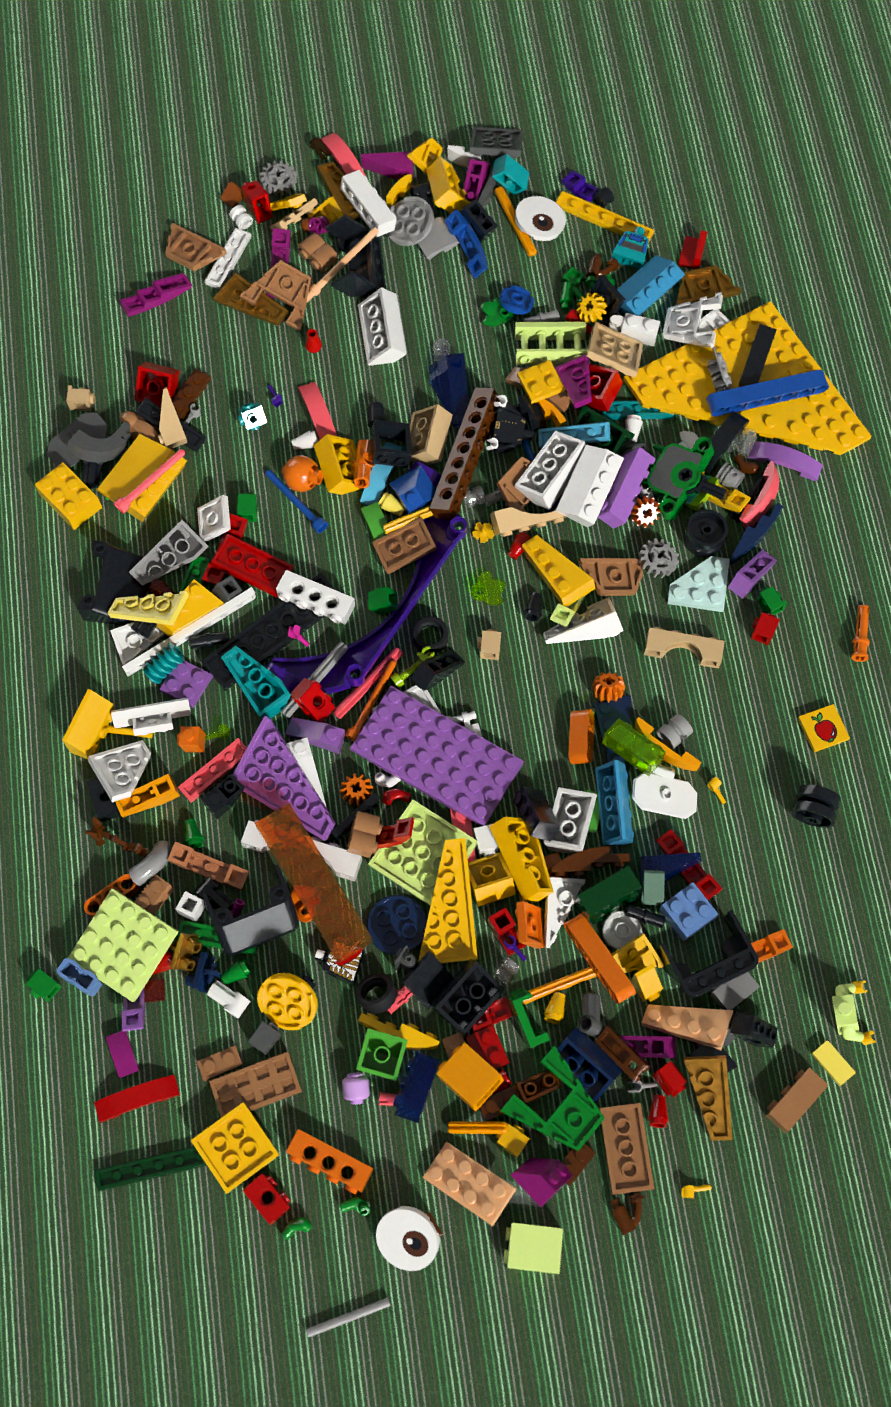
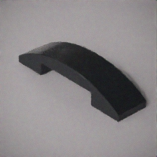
(724, 437)

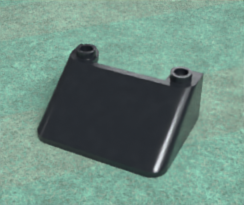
(113, 583)

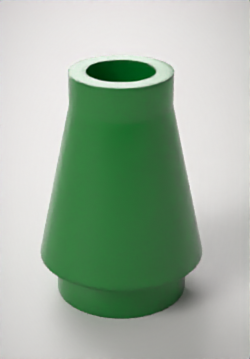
(193, 836)
(236, 972)

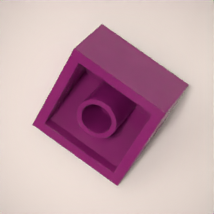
(542, 1178)

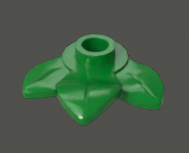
(495, 313)

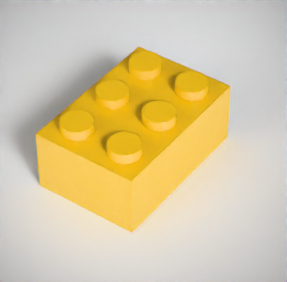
(68, 496)

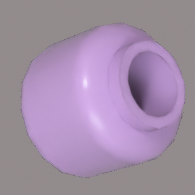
(355, 1088)

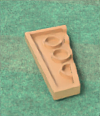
(693, 1024)

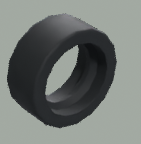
(430, 621)
(381, 1004)

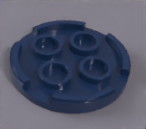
(396, 923)

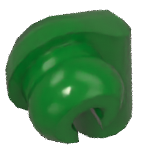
(296, 1224)

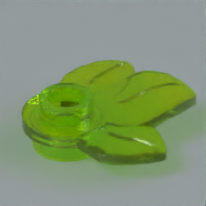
(490, 588)

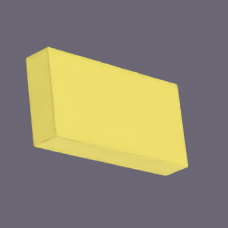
(833, 1063)

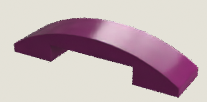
(280, 247)

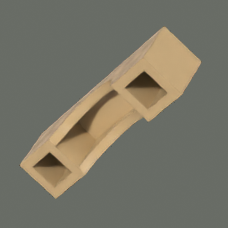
(707, 650)

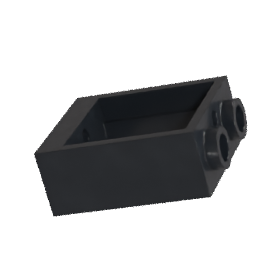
(391, 431)

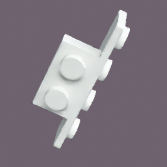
(151, 717)

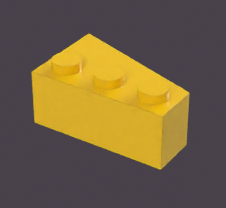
(445, 186)
(196, 606)

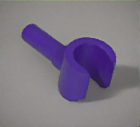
(277, 399)
(514, 947)

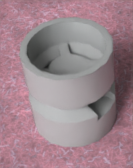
(673, 733)

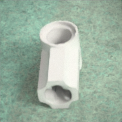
(231, 1001)

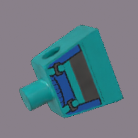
(632, 249)

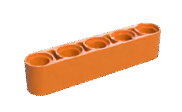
(599, 958)

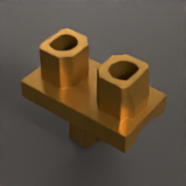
(183, 951)

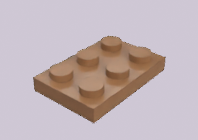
(404, 545)

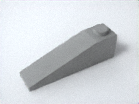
(171, 552)

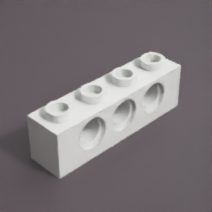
(292, 582)

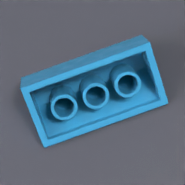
(649, 285)
(614, 804)

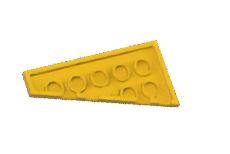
(450, 918)

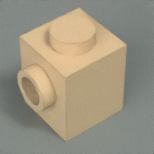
(489, 644)

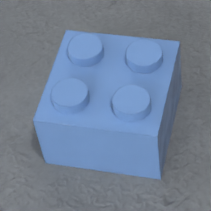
(688, 912)

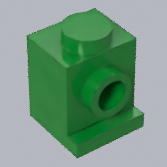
(771, 600)

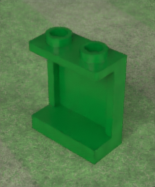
(530, 1037)

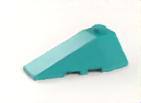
(260, 686)

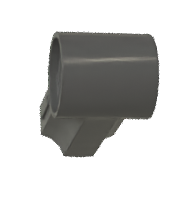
(590, 1020)

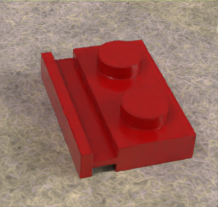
(488, 1047)

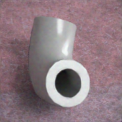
(151, 863)

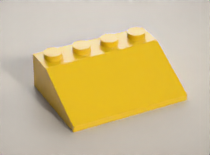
(133, 468)

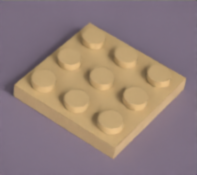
(614, 349)

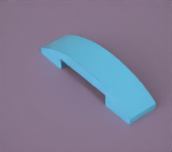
(378, 480)

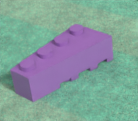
(626, 487)

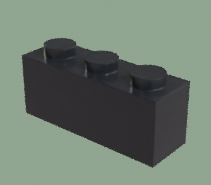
(536, 813)

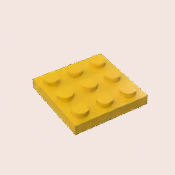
(235, 1147)

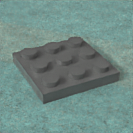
(496, 142)

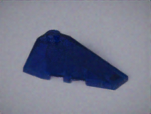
(450, 383)

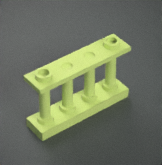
(549, 331)

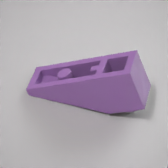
(751, 573)
(318, 734)

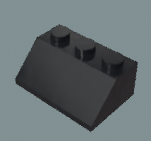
(467, 996)

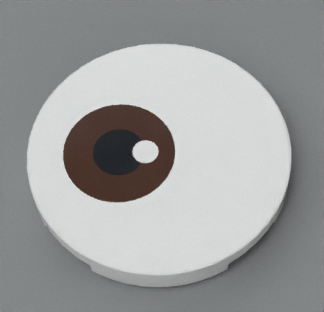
(540, 218)
(407, 1238)

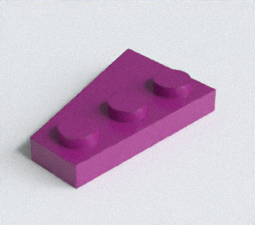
(576, 380)

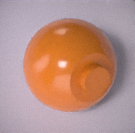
(301, 473)

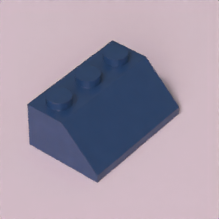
(589, 1063)

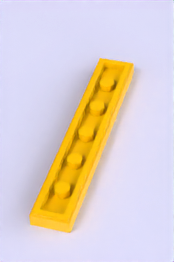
(599, 215)

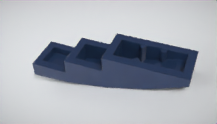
(753, 537)

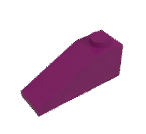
(390, 164)
(476, 179)
(653, 1046)

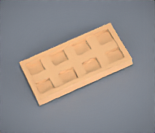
(469, 1183)

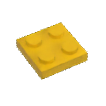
(540, 381)

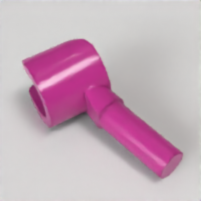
(295, 633)

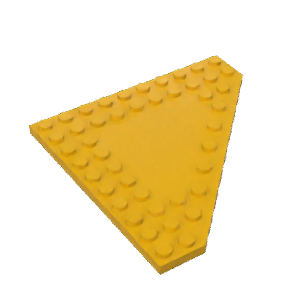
(683, 381)

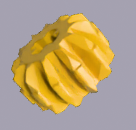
(585, 306)

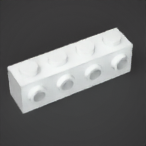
(368, 202)

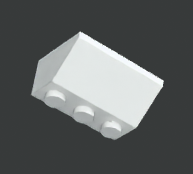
(573, 812)

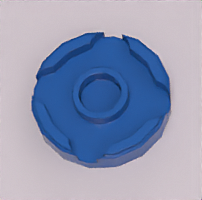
(516, 300)

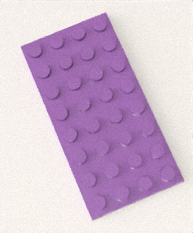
(437, 756)

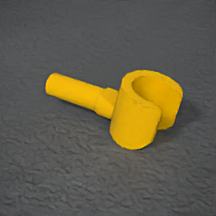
(713, 785)
(688, 1191)

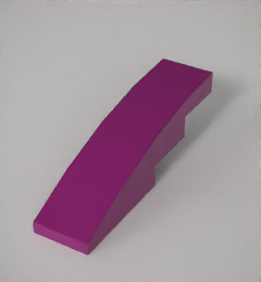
(156, 295)

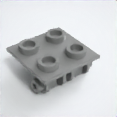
(719, 372)

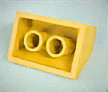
(335, 460)
(89, 725)

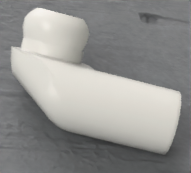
(386, 781)

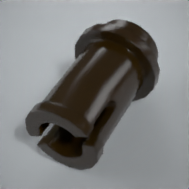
(317, 145)

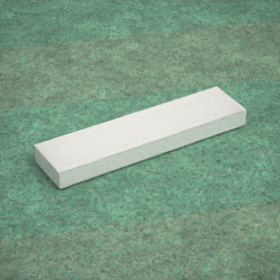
(226, 263)

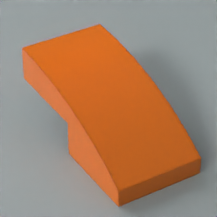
(772, 945)

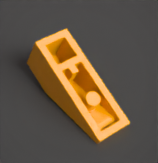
(149, 796)

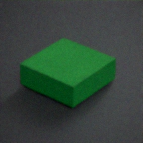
(574, 276)

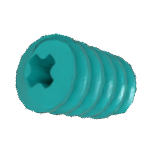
(164, 664)

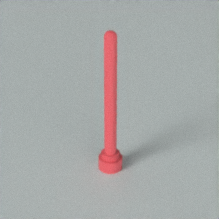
(123, 503)

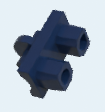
(204, 972)

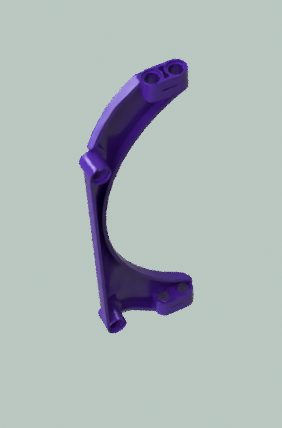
(365, 651)

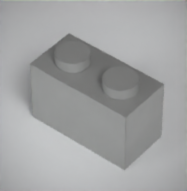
(734, 992)

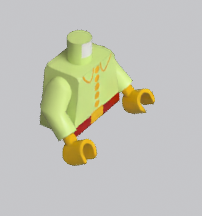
(846, 1013)

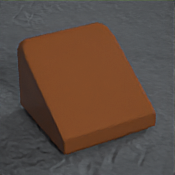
(232, 195)

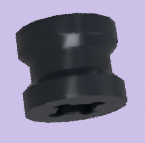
(603, 197)

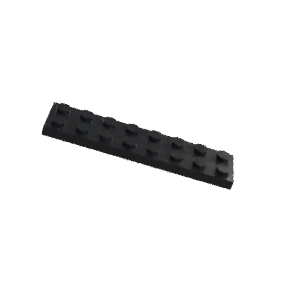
(265, 635)

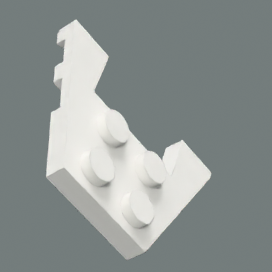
(684, 321)

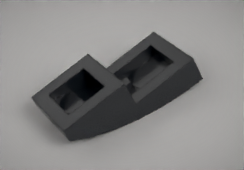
(534, 412)

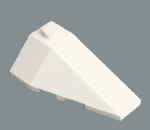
(303, 755)

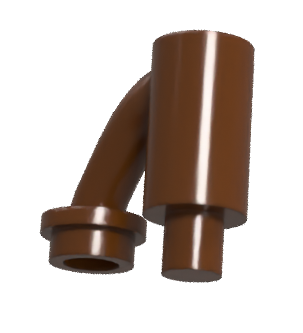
(595, 265)
(622, 1216)

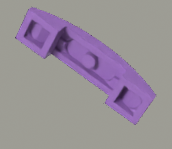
(786, 457)
(133, 1013)

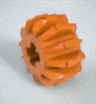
(645, 504)
(608, 687)
(348, 786)

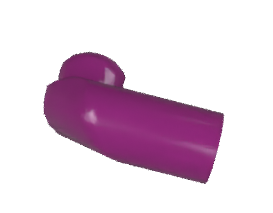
(237, 908)

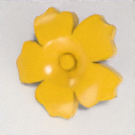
(483, 532)

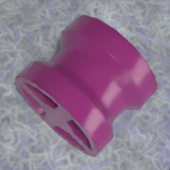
(314, 224)

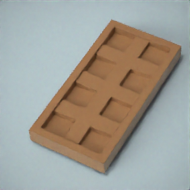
(256, 1084)

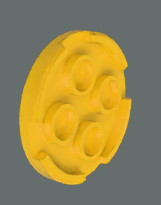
(287, 1001)

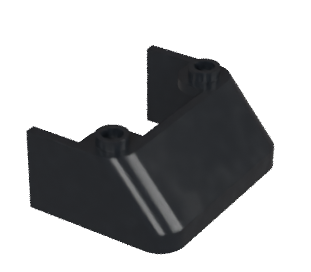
(366, 266)
(256, 926)
(738, 961)

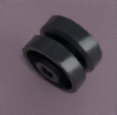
(705, 533)
(816, 806)

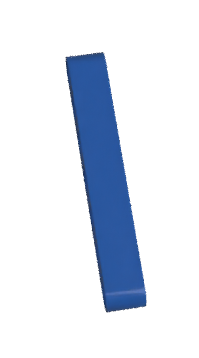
(767, 393)

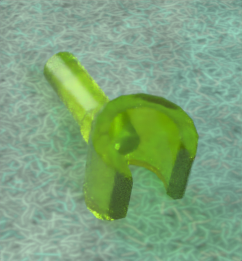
(223, 732)

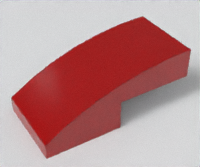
(494, 1014)

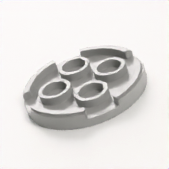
(413, 221)

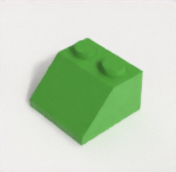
(382, 1054)

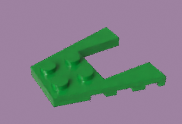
(575, 1116)

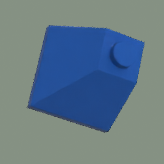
(414, 489)

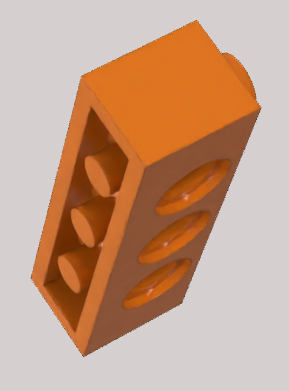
(302, 1141)

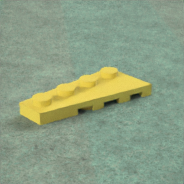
(150, 608)

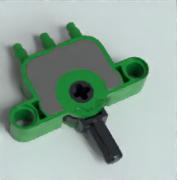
(674, 466)

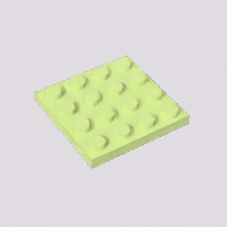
(417, 860)
(123, 945)

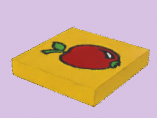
(823, 728)

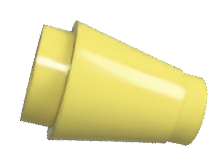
(391, 504)

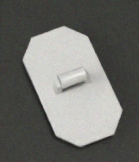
(664, 795)

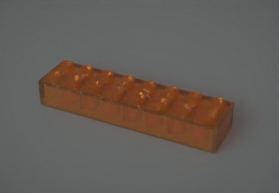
(313, 883)

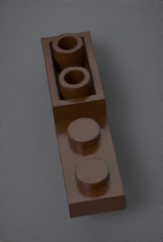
(581, 861)
(526, 1091)

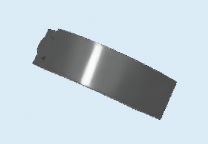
(99, 450)

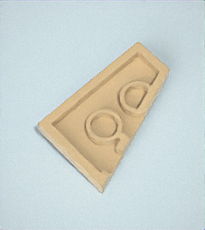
(296, 215)

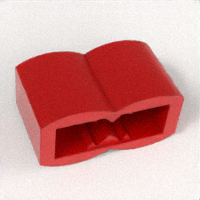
(670, 1079)

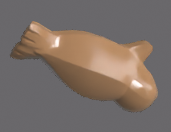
(139, 426)

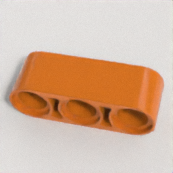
(581, 736)
(118, 885)

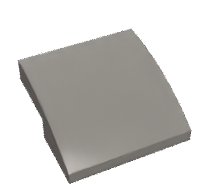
(438, 239)

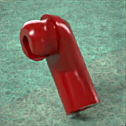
(396, 793)

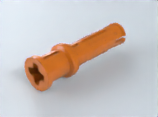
(861, 641)

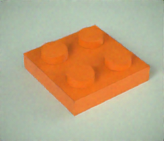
(529, 925)

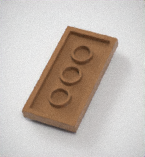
(626, 1149)

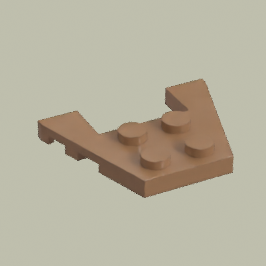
(286, 285)
(511, 495)

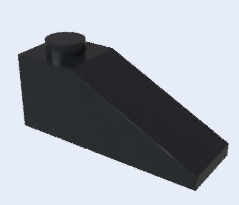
(436, 669)

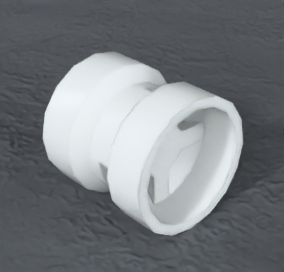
(241, 217)

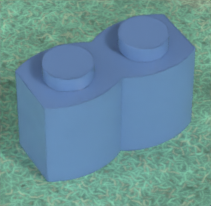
(80, 977)

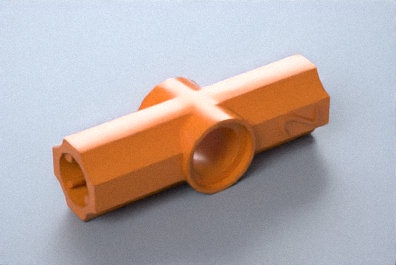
(363, 464)

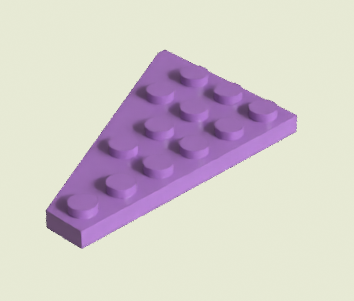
(276, 779)

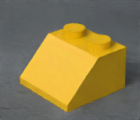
(490, 879)

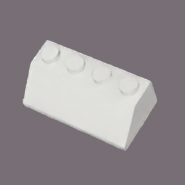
(382, 328)
(551, 470)
(589, 485)

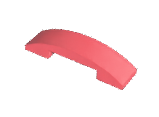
(341, 154)
(317, 409)
(753, 513)

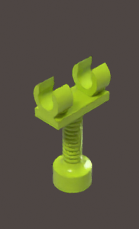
(399, 679)

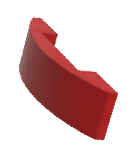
(238, 525)
(395, 834)
(672, 844)
(136, 1097)

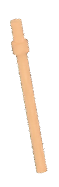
(316, 289)

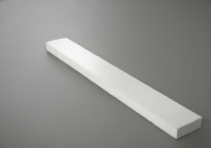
(191, 630)

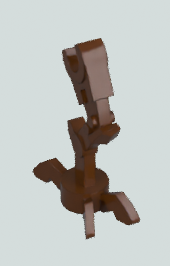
(99, 831)

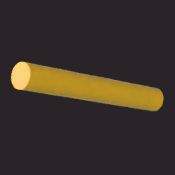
(126, 731)

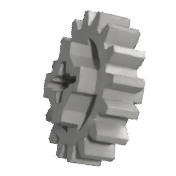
(278, 178)
(658, 558)

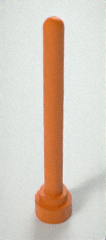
(353, 732)

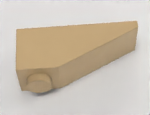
(170, 426)

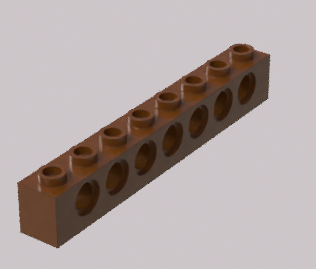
(464, 454)

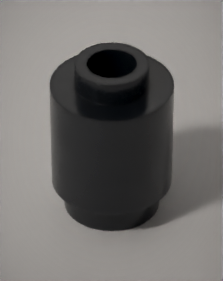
(375, 411)

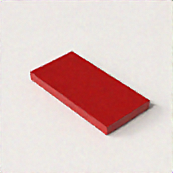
(250, 564)

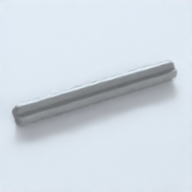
(318, 674)

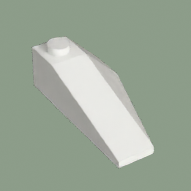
(596, 623)

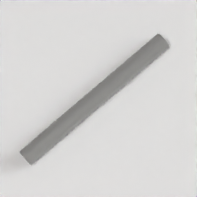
(348, 1317)

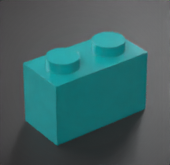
(510, 174)

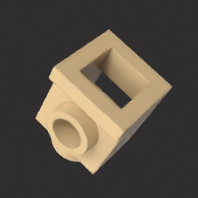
(80, 399)

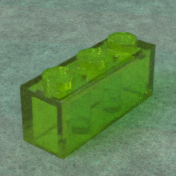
(634, 747)

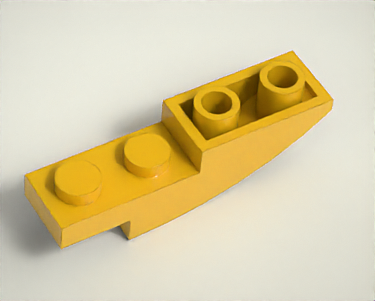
(415, 1039)

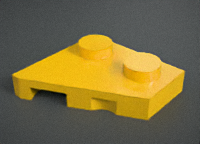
(425, 154)
(637, 955)

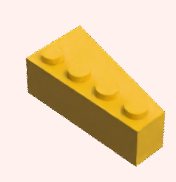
(523, 858)

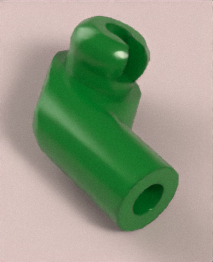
(357, 1204)

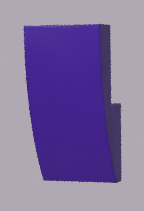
(578, 186)

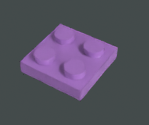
(186, 682)

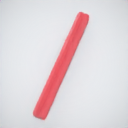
(369, 681)

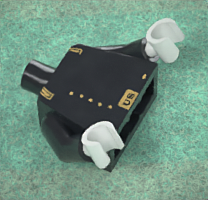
(508, 428)

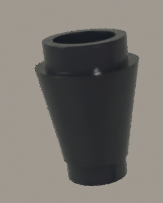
(533, 608)

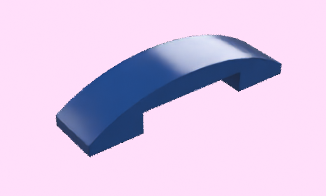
(469, 242)

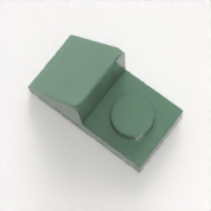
(652, 888)

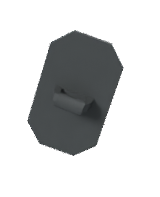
(88, 423)

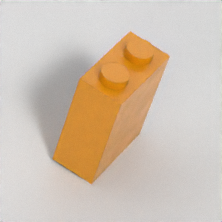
(469, 1076)

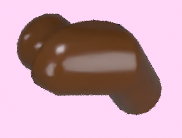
(746, 467)

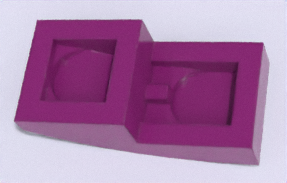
(122, 1053)

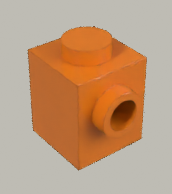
(191, 739)

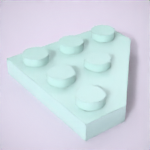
(702, 586)

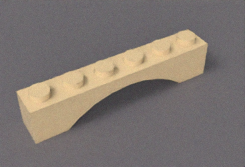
(511, 519)

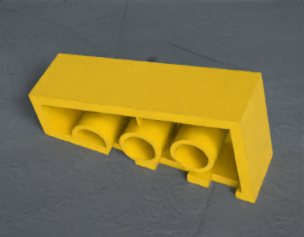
(559, 573)

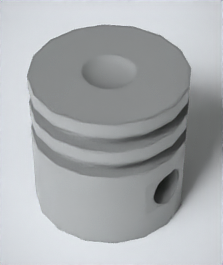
(730, 476)

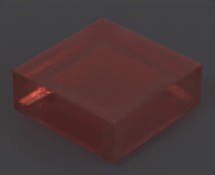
(155, 991)

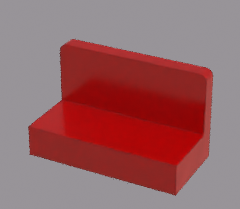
(692, 251)

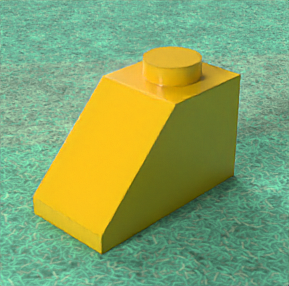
(647, 983)

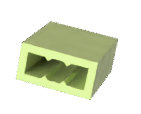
(533, 1248)

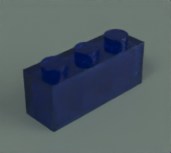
(415, 1087)

